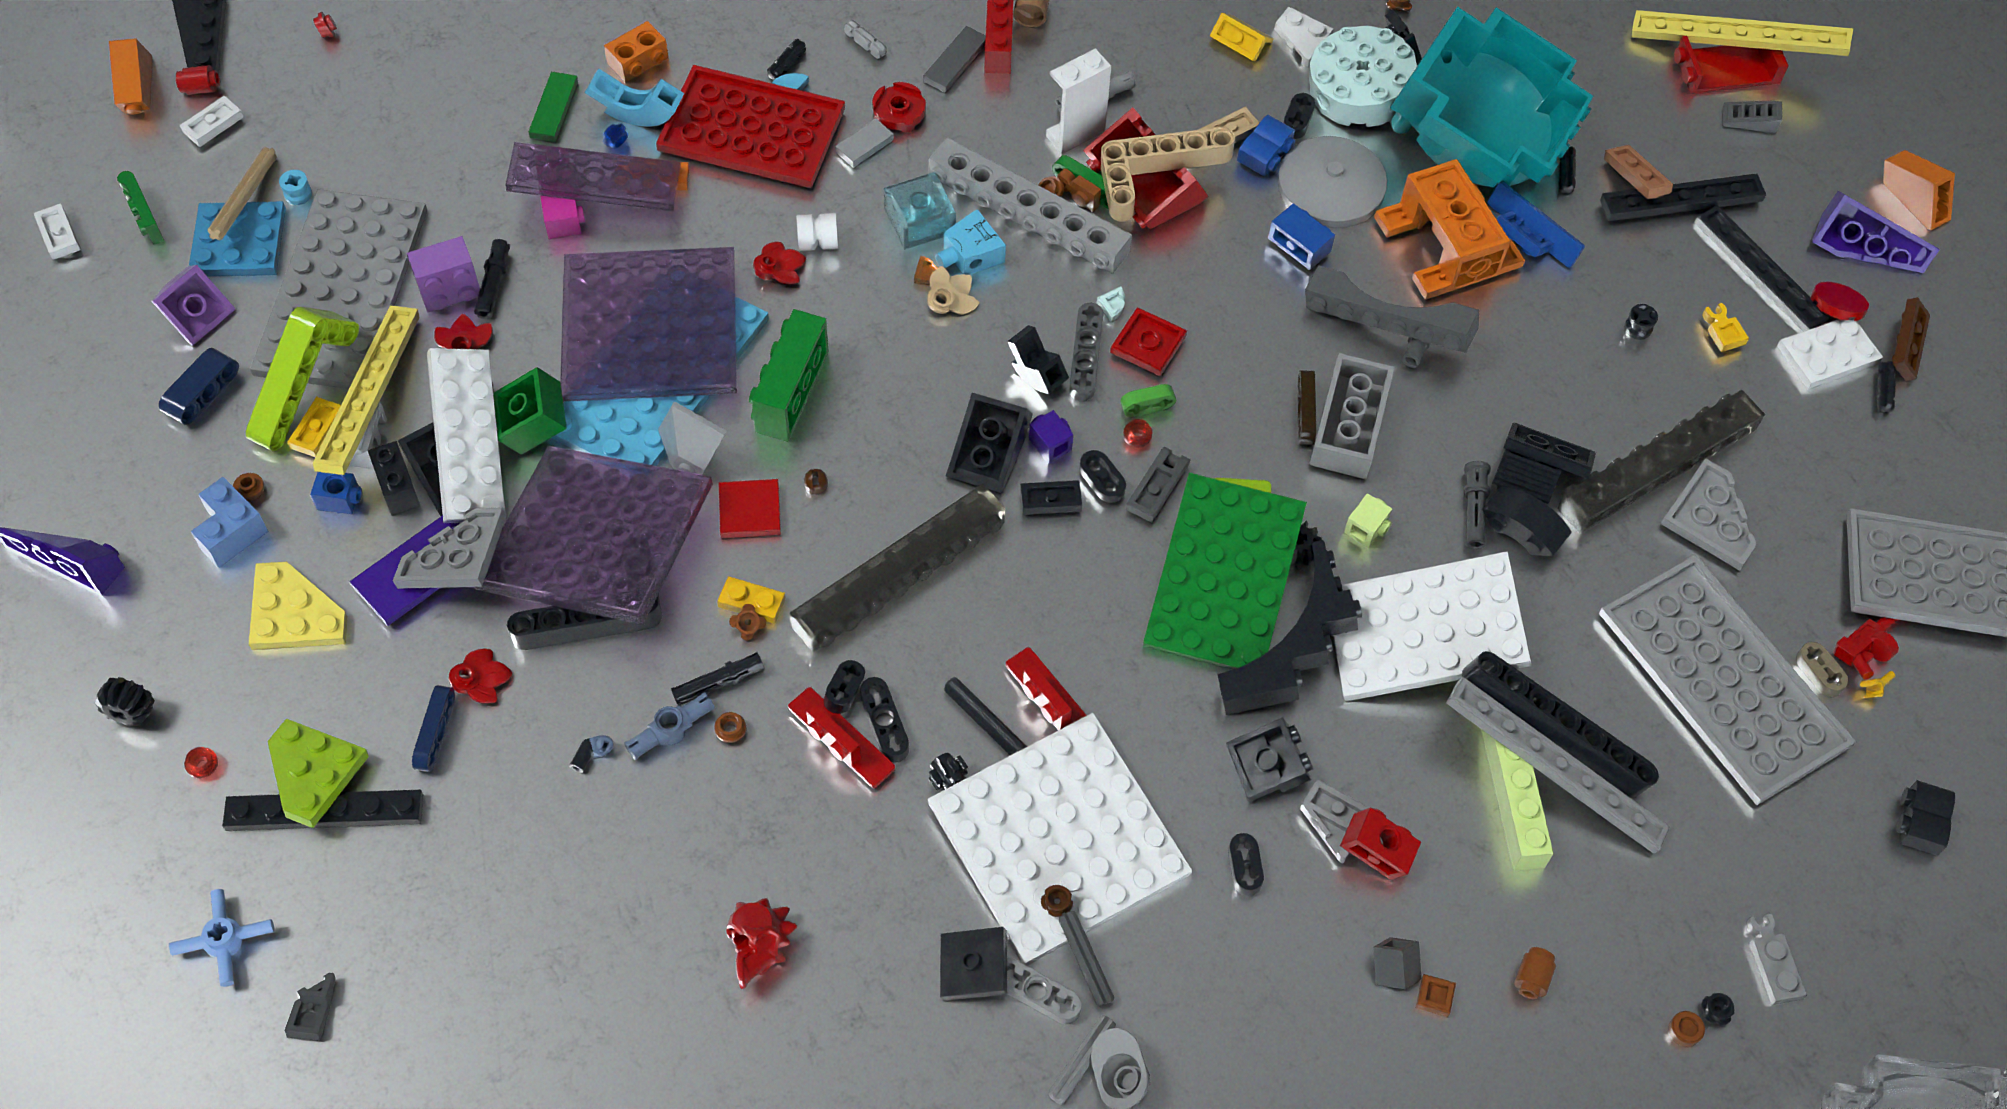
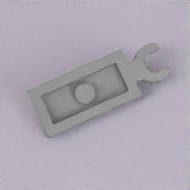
(1775, 962)

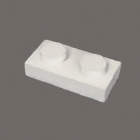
(211, 121)
(56, 231)

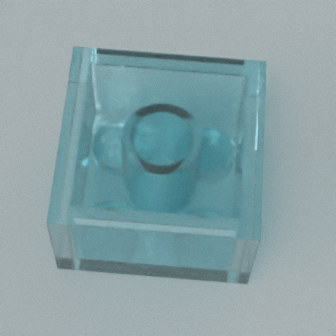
(919, 210)

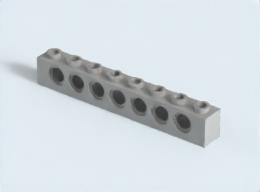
(1030, 205)

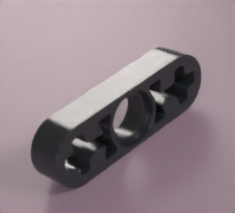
(886, 706)

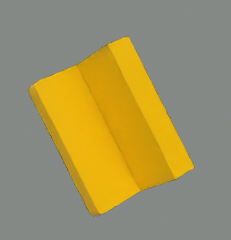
(1240, 36)

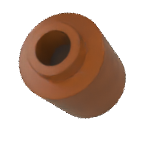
(1535, 973)

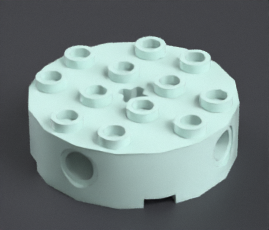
(1360, 74)

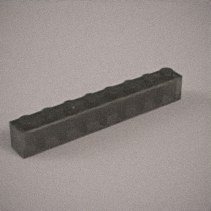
(897, 568)

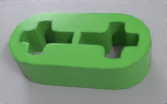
(1148, 400)

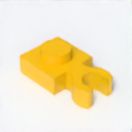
(1724, 331)

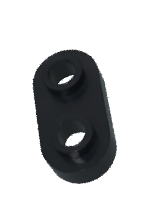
(1105, 477)

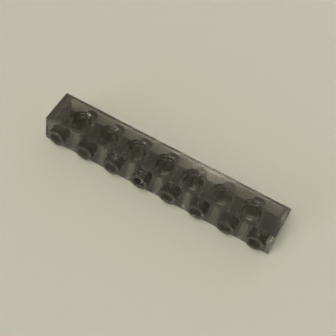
(1678, 451)

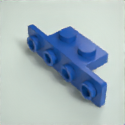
(1533, 228)

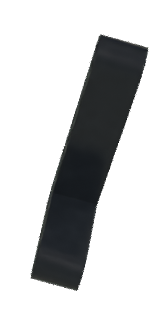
(570, 627)

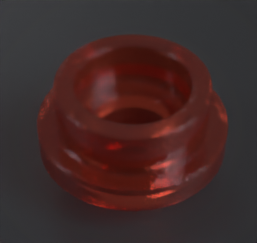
(1137, 426)
(197, 755)

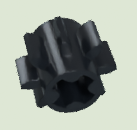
(947, 771)

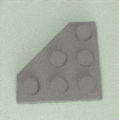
(1712, 516)
(454, 555)

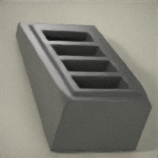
(1767, 112)

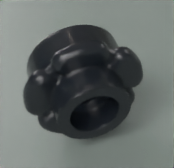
(1721, 1001)

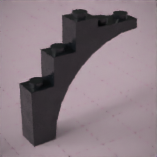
(1277, 673)

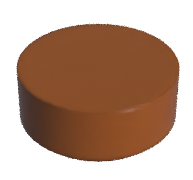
(1686, 1028)

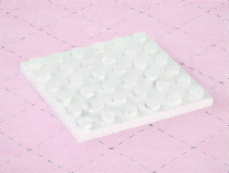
(1062, 818)

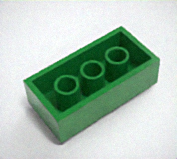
(789, 375)

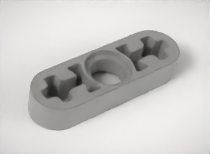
(1061, 996)

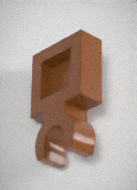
(1083, 192)

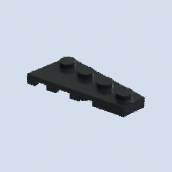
(201, 30)

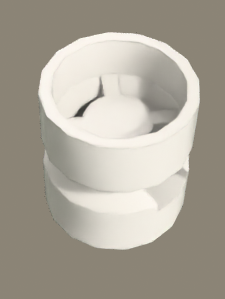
(817, 231)

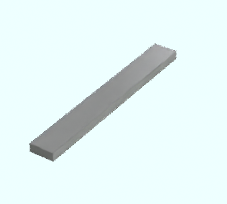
(1558, 765)

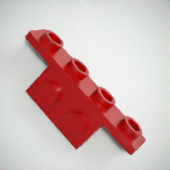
(1044, 689)
(842, 738)

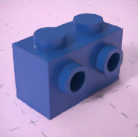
(1301, 236)

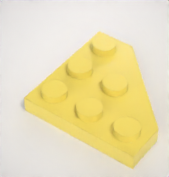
(292, 611)

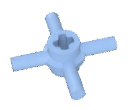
(221, 937)

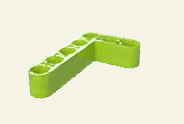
(291, 370)

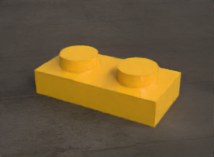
(313, 427)
(739, 592)

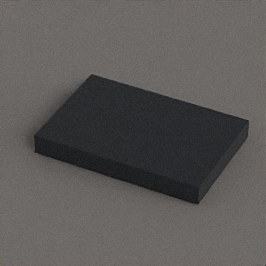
(1550, 450)

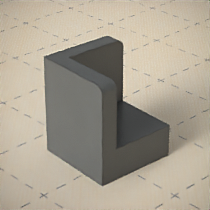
(1397, 963)

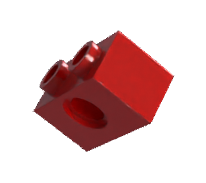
(1363, 841)

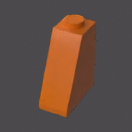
(131, 75)
(1921, 187)

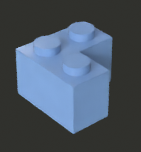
(232, 523)

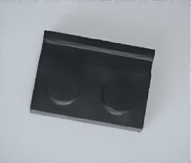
(1400, 28)

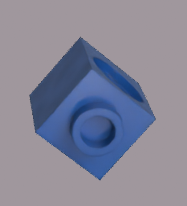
(328, 484)

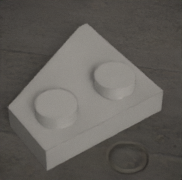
(1330, 815)

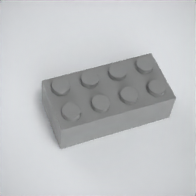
(1352, 416)

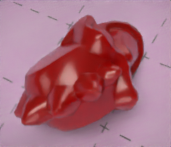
(758, 937)

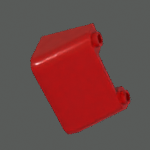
(1157, 194)

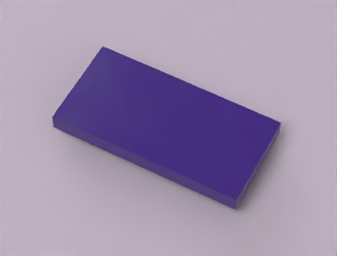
(377, 583)

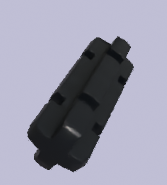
(786, 59)
(1568, 171)
(1886, 386)

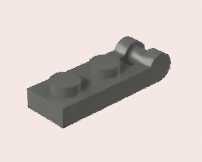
(1157, 484)

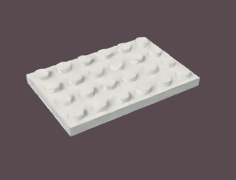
(1430, 625)

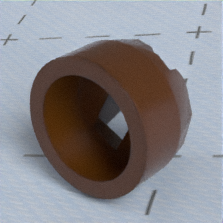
(822, 480)

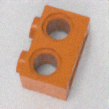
(636, 51)

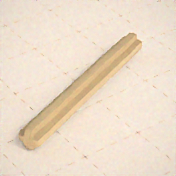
(242, 193)

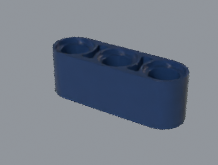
(198, 386)

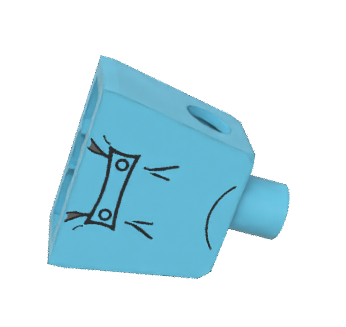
(972, 245)

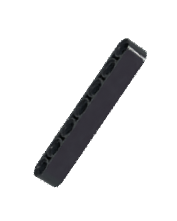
(1562, 724)

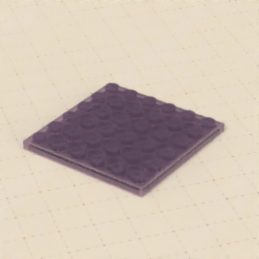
(649, 324)
(595, 534)

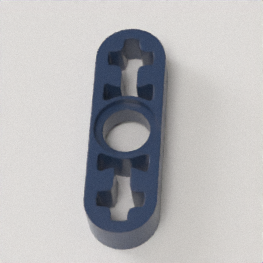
(433, 728)

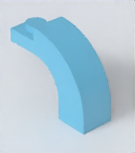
(633, 105)

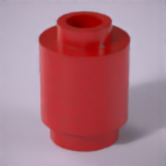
(197, 80)

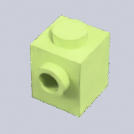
(1369, 520)

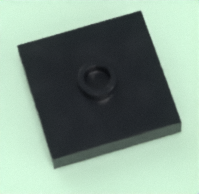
(973, 963)

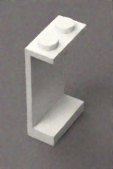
(1084, 100)

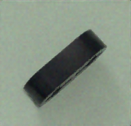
(1303, 117)
(839, 684)
(1239, 865)

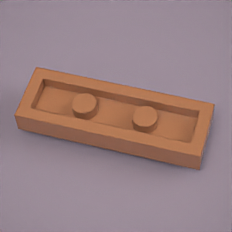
(1638, 171)

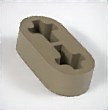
(1822, 669)

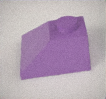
(193, 304)

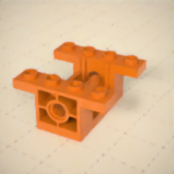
(1462, 223)

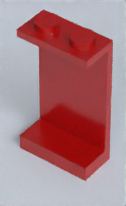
(1728, 67)

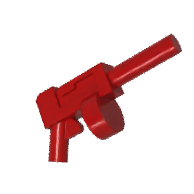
(1867, 643)

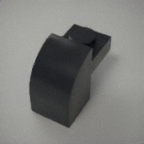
(1034, 364)

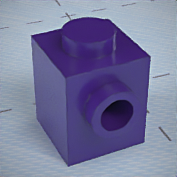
(1050, 436)

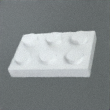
(1829, 352)

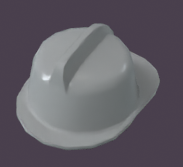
(1119, 1069)

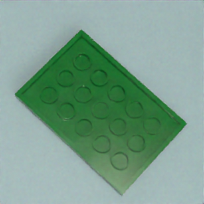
(1224, 573)

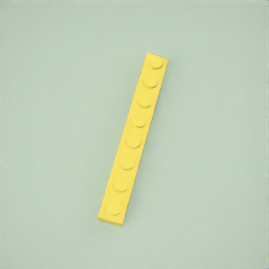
(1743, 33)
(366, 391)

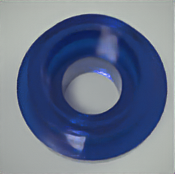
(615, 135)

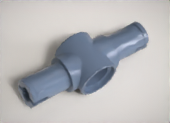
(657, 735)

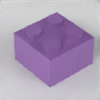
(444, 274)

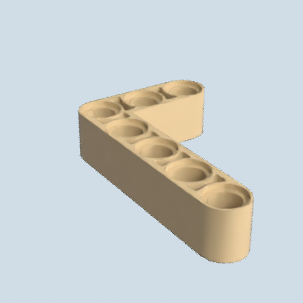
(1157, 154)

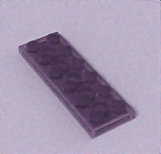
(593, 176)

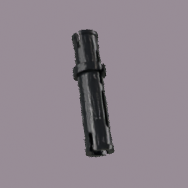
(494, 268)
(717, 679)

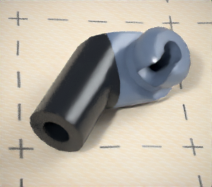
(591, 749)

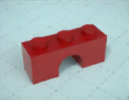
(998, 36)

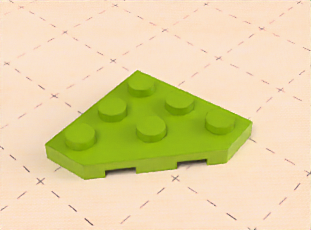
(311, 769)

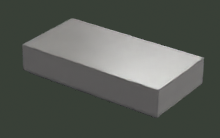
(864, 143)

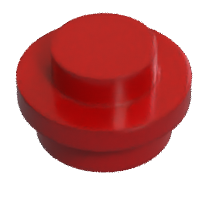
(325, 25)

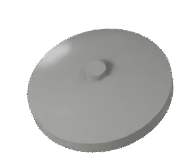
(1333, 180)

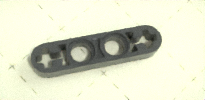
(1086, 351)

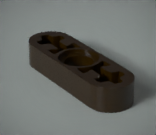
(1306, 407)

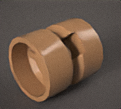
(1031, 12)

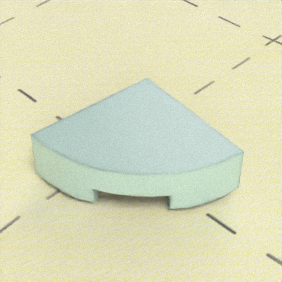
(1112, 303)

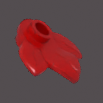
(778, 263)
(463, 334)
(483, 676)

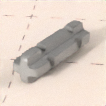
(865, 39)

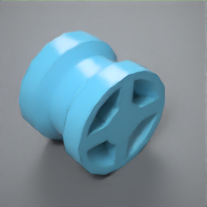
(295, 187)

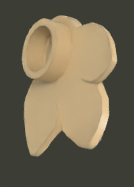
(953, 291)

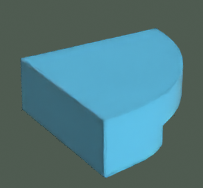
(792, 80)

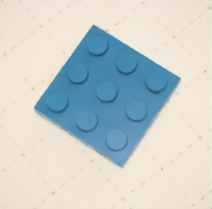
(249, 245)

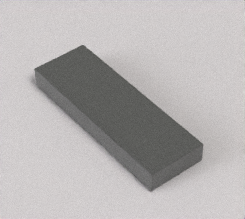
(955, 59)

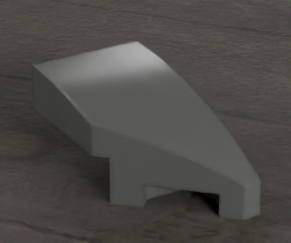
(311, 1010)

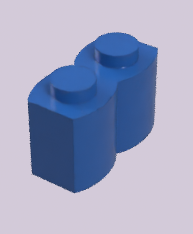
(1266, 145)

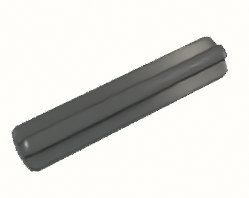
(1086, 958)

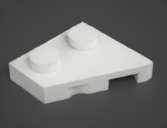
(1301, 33)

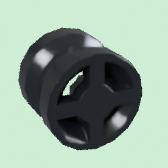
(1641, 314)

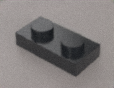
(1051, 497)

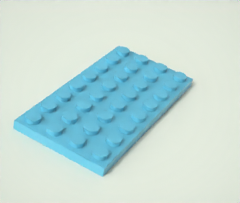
(630, 426)

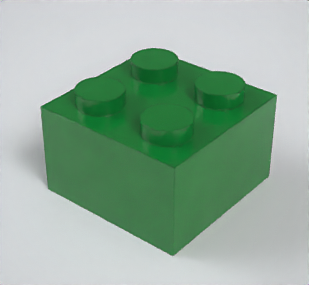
(529, 410)

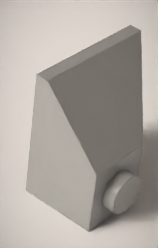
(689, 439)

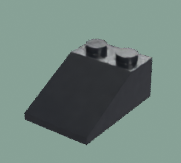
(989, 442)
(422, 456)

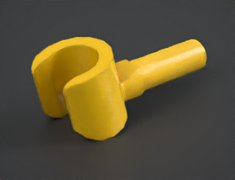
(1875, 687)

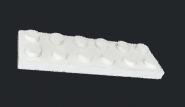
(465, 431)

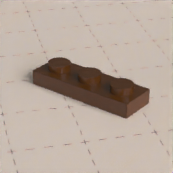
(1911, 339)

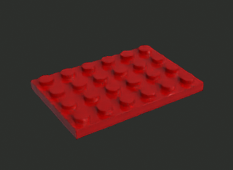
(752, 126)

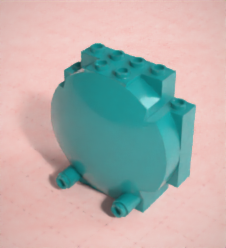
(1493, 100)

